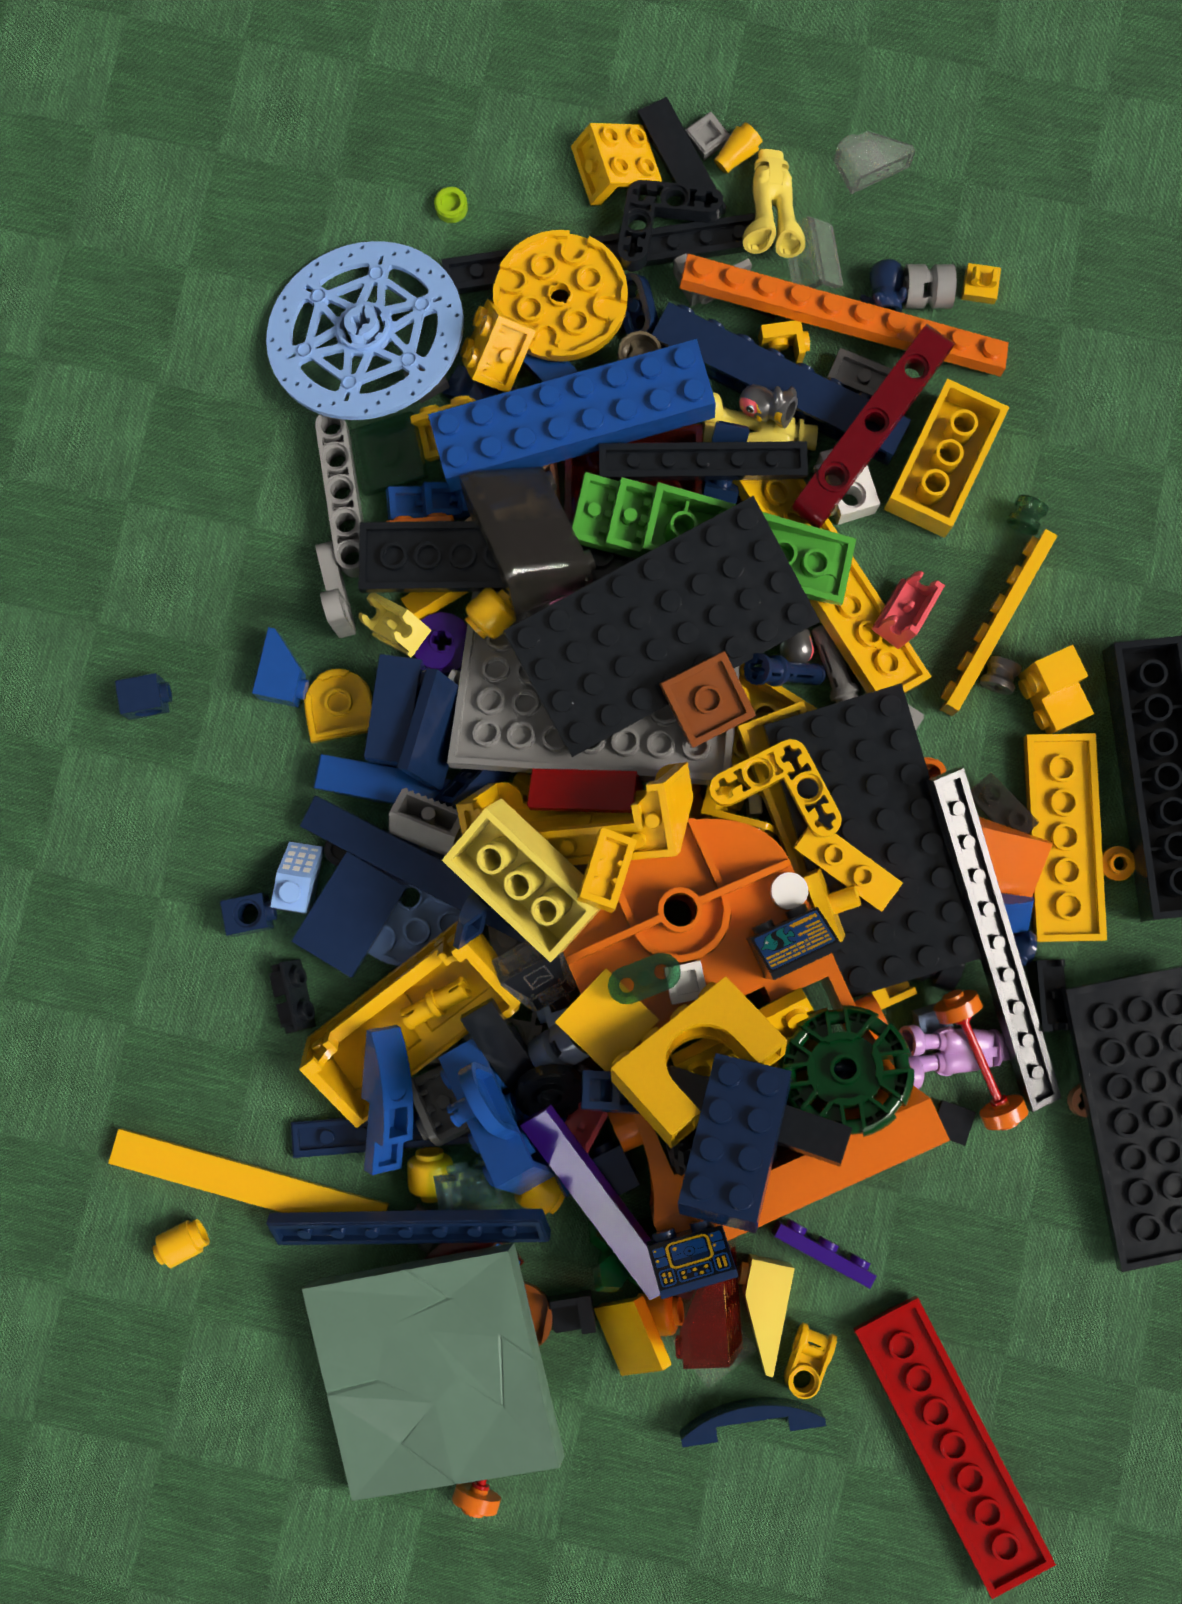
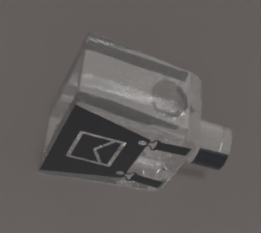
(534, 979)

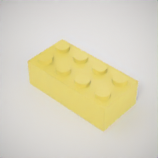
(522, 878)

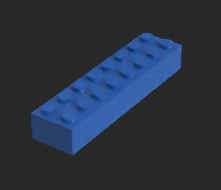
(576, 413)

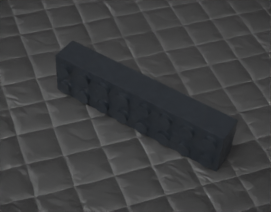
(1147, 730)

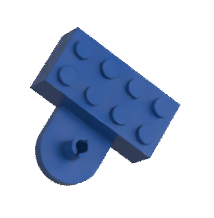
(493, 1119)

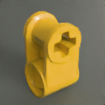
(810, 1359)

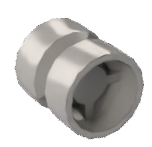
(940, 288)

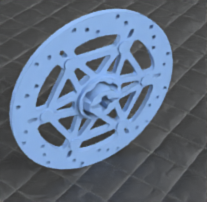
(365, 330)

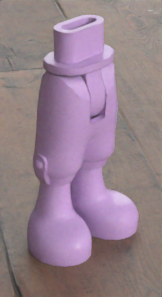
(954, 1050)

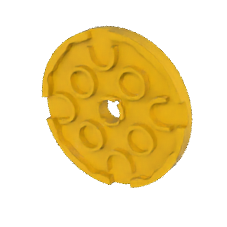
(567, 263)

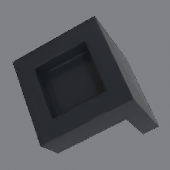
(573, 1312)

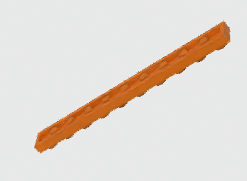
(836, 312)

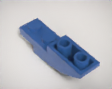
(390, 1099)

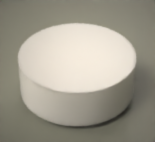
(789, 890)

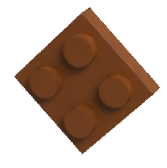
(707, 699)

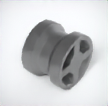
(1000, 675)

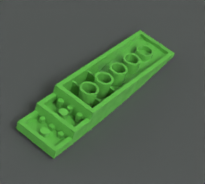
(639, 517)

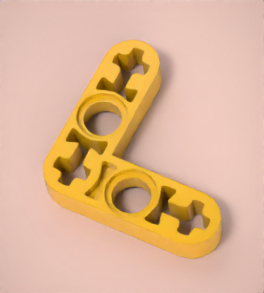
(777, 772)

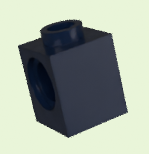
(143, 696)
(233, 914)

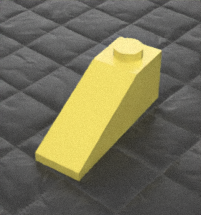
(766, 1295)

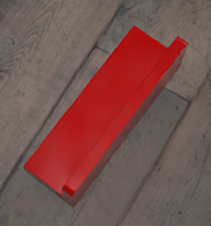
(583, 790)

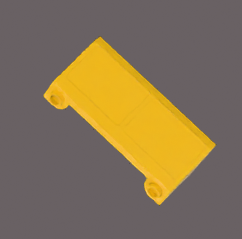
(655, 822)
(337, 1049)

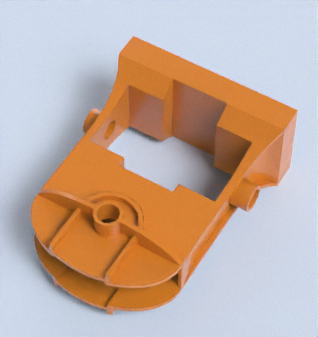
(726, 886)

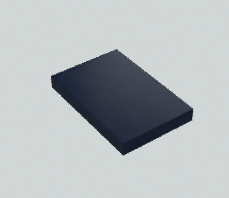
(430, 730)
(349, 914)

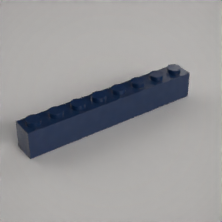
(741, 363)

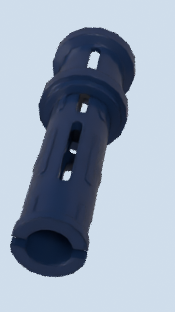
(778, 670)

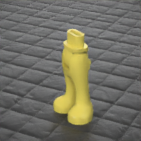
(773, 187)
(764, 431)

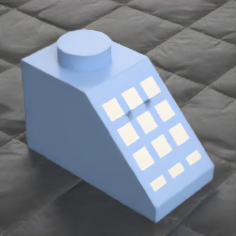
(297, 878)

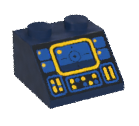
(690, 1258)

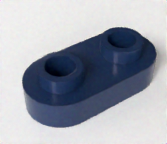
(639, 307)

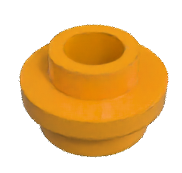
(1108, 863)

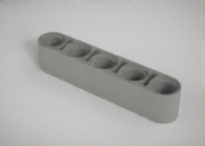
(335, 479)

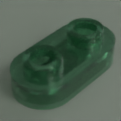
(644, 979)

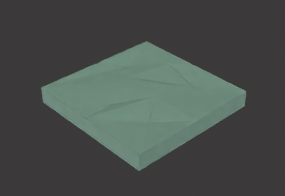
(433, 1373)

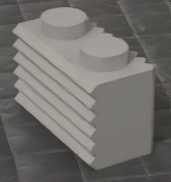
(424, 822)

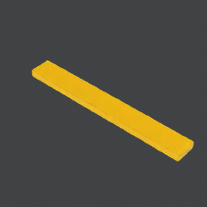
(232, 1177)

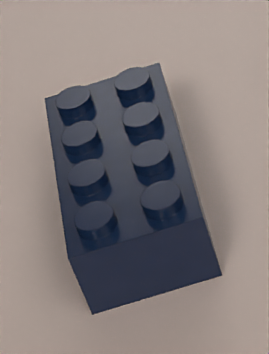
(735, 1143)

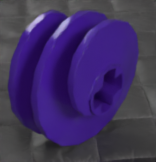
(443, 626)

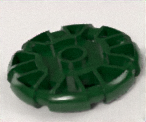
(867, 1059)

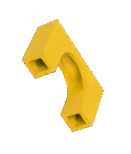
(718, 1015)

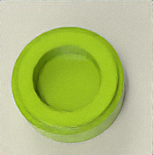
(451, 204)

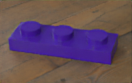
(825, 1252)

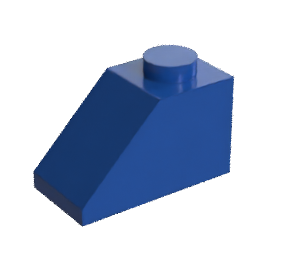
(279, 673)

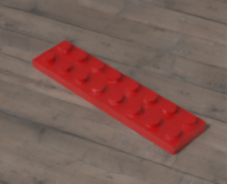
(954, 1447)

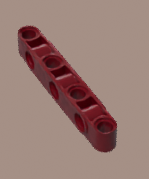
(860, 444)

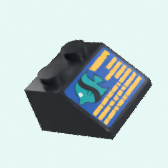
(792, 942)

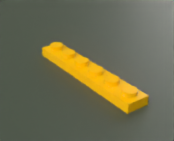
(1003, 610)

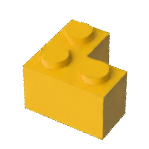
(1056, 691)

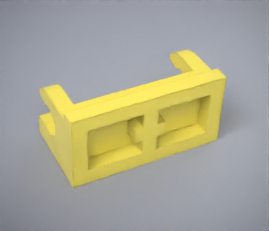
(395, 625)

